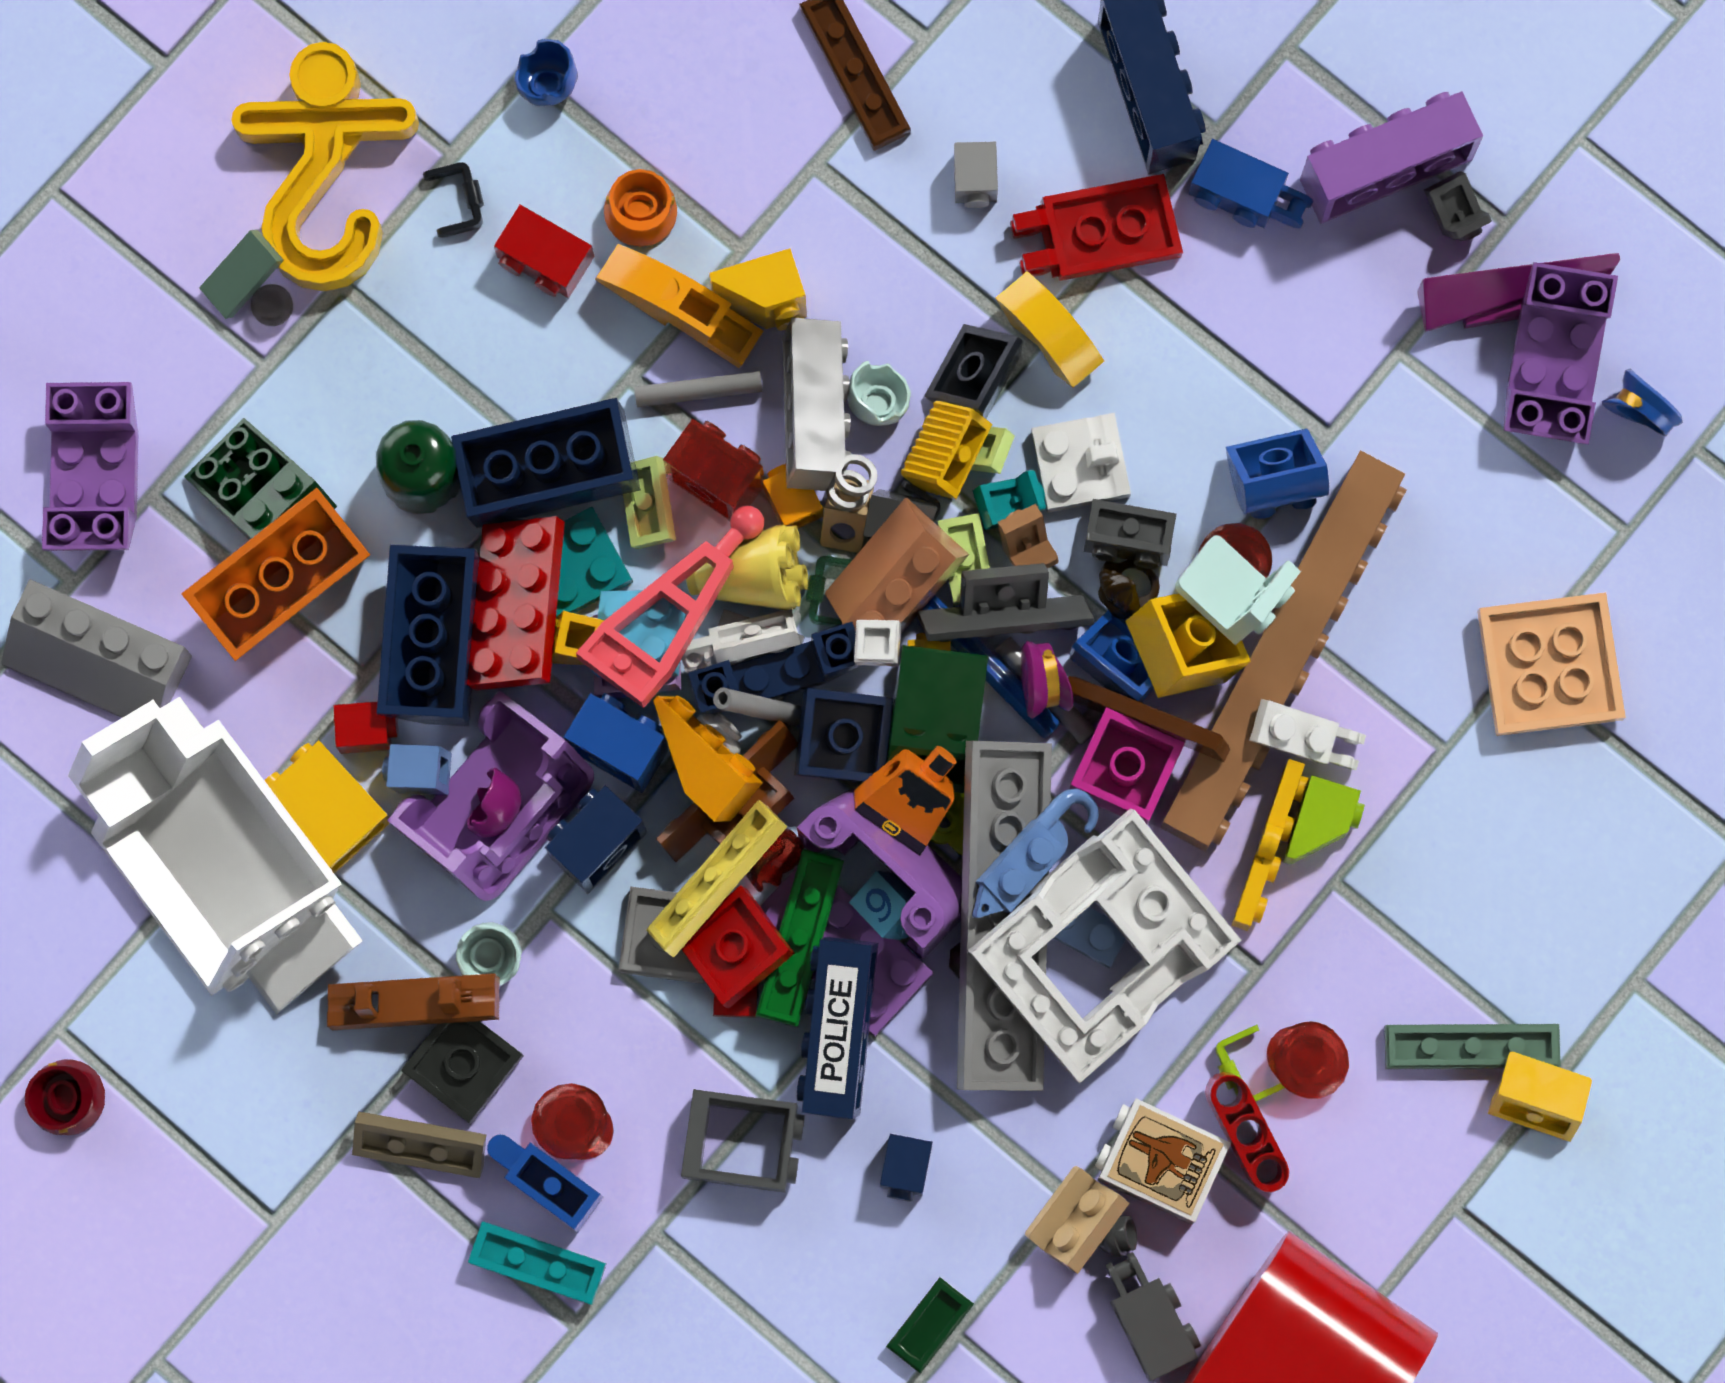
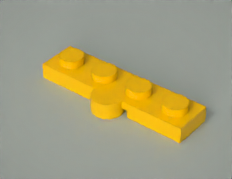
(1265, 863)

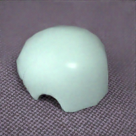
(878, 394)
(489, 950)

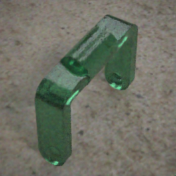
(816, 590)

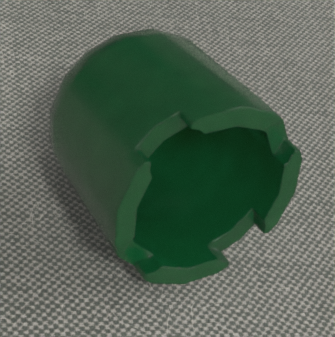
(417, 466)

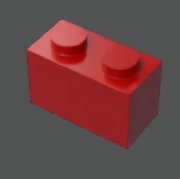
(543, 252)

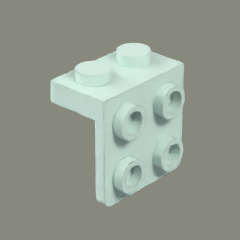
(1233, 591)

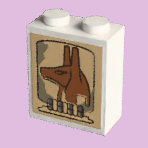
(1162, 1160)

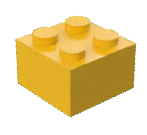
(1183, 647)

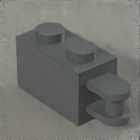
(1151, 1321)

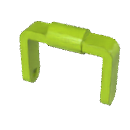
(1229, 1065)

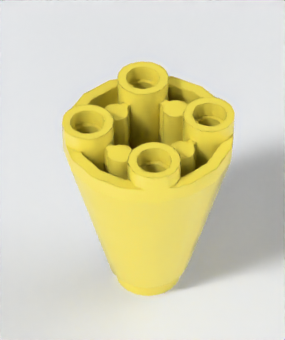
(763, 571)

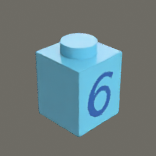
(882, 902)

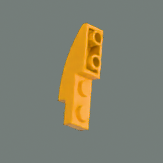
(681, 302)

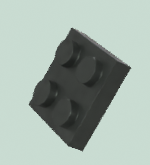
(462, 1065)

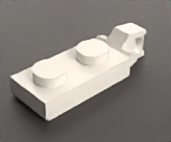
(742, 640)

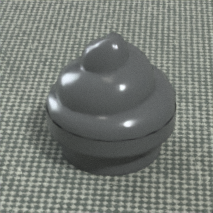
(1120, 1238)

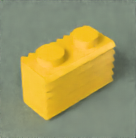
(946, 449)

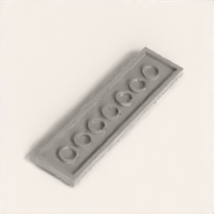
(1002, 793)

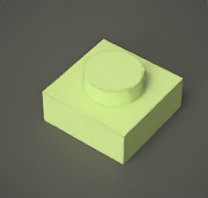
(994, 451)

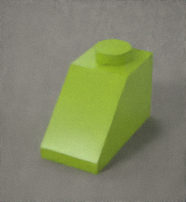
(1323, 817)

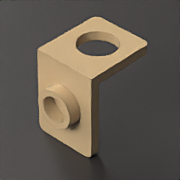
(855, 519)

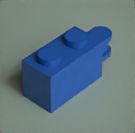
(1246, 188)
(545, 1181)

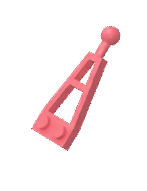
(629, 666)

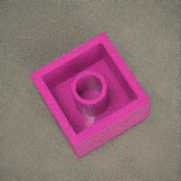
(1127, 765)

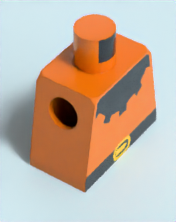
(909, 796)

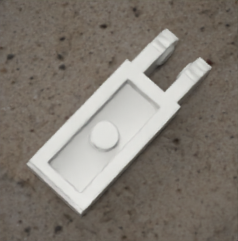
(1302, 734)

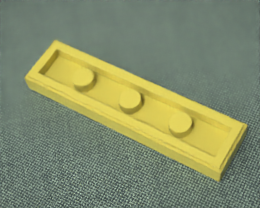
(716, 878)

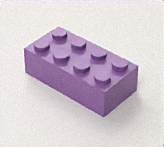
(1390, 155)

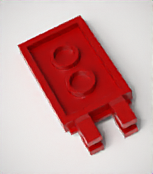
(1101, 229)

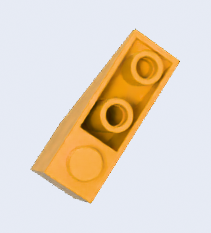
(705, 766)

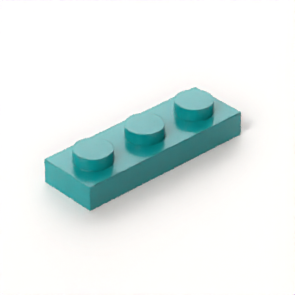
(537, 1263)

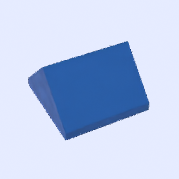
(1112, 658)

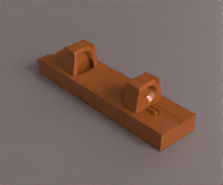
(414, 1002)

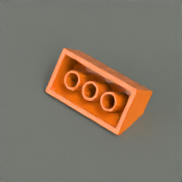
(275, 574)

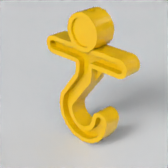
(330, 126)

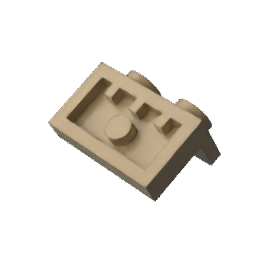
(1076, 1219)

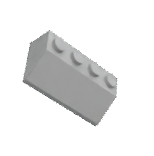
(91, 652)

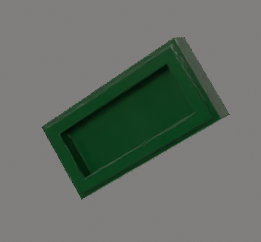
(930, 1325)

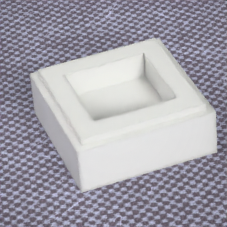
(877, 642)

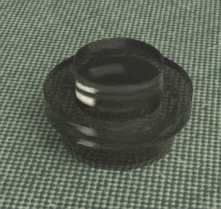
(272, 305)

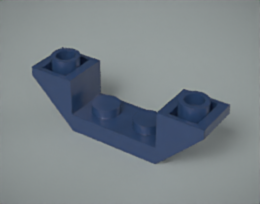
(781, 673)

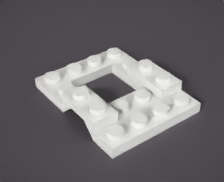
(1149, 904)

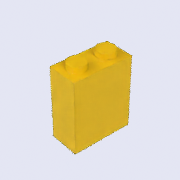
(328, 804)

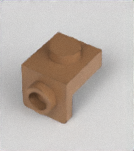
(1026, 538)

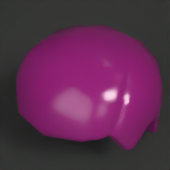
(497, 806)

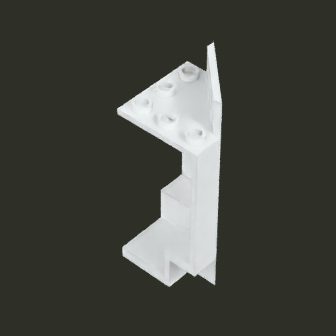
(212, 853)

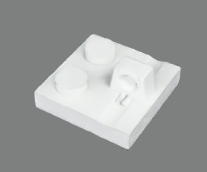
(1080, 462)

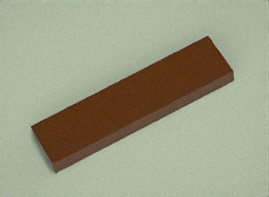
(855, 71)
(1192, 735)

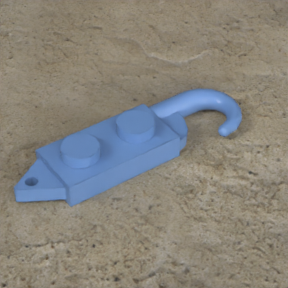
(1030, 855)

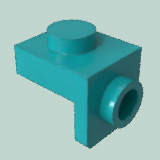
(1001, 498)

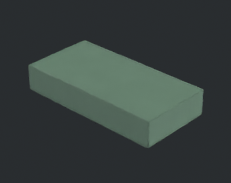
(241, 274)

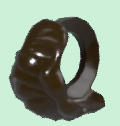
(1120, 592)

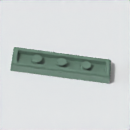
(1468, 1045)

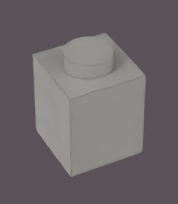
(975, 173)

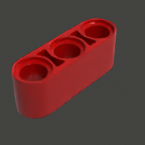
(1262, 1147)

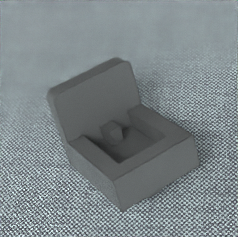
(1456, 207)

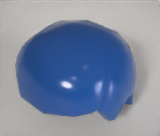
(546, 73)

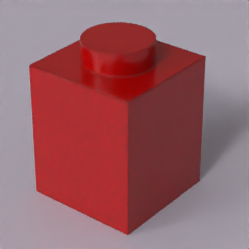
(362, 729)

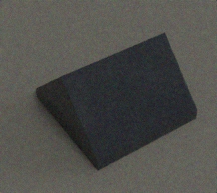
(976, 369)

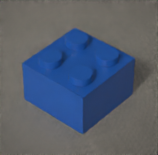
(617, 741)

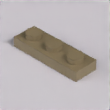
(419, 1144)

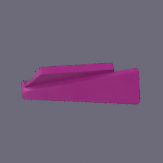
(1491, 294)

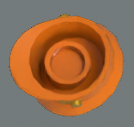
(640, 208)

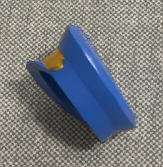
(1644, 405)

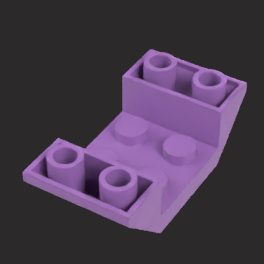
(1558, 352)
(91, 466)

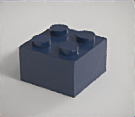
(842, 735)
(595, 838)

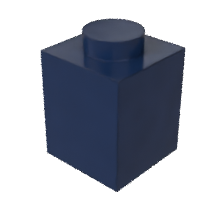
(905, 1167)

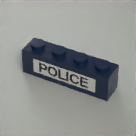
(838, 1027)

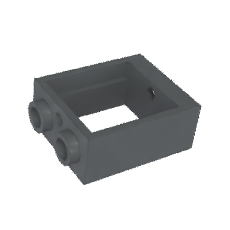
(697, 1133)

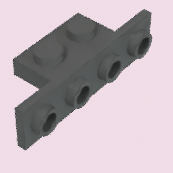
(1005, 603)

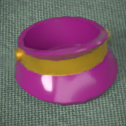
(1043, 679)

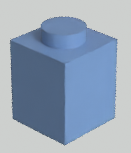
(417, 769)

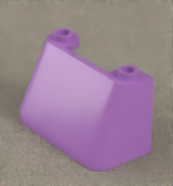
(550, 784)
(936, 886)

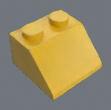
(763, 289)

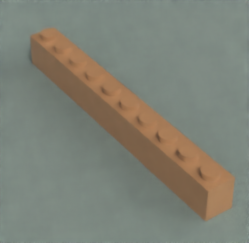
(1286, 646)

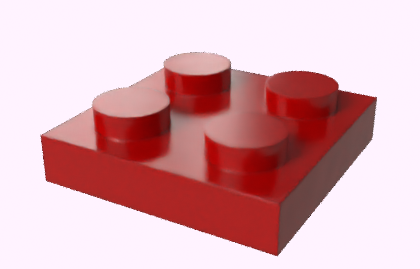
(736, 947)

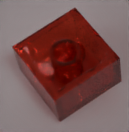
(714, 468)

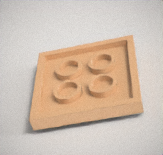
(1551, 664)

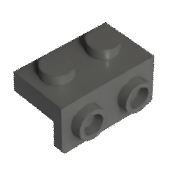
(1129, 534)

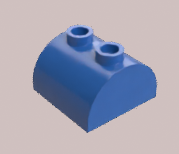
(1277, 473)

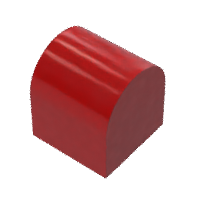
(1313, 1325)

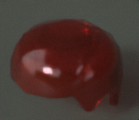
(778, 859)

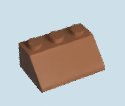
(896, 570)

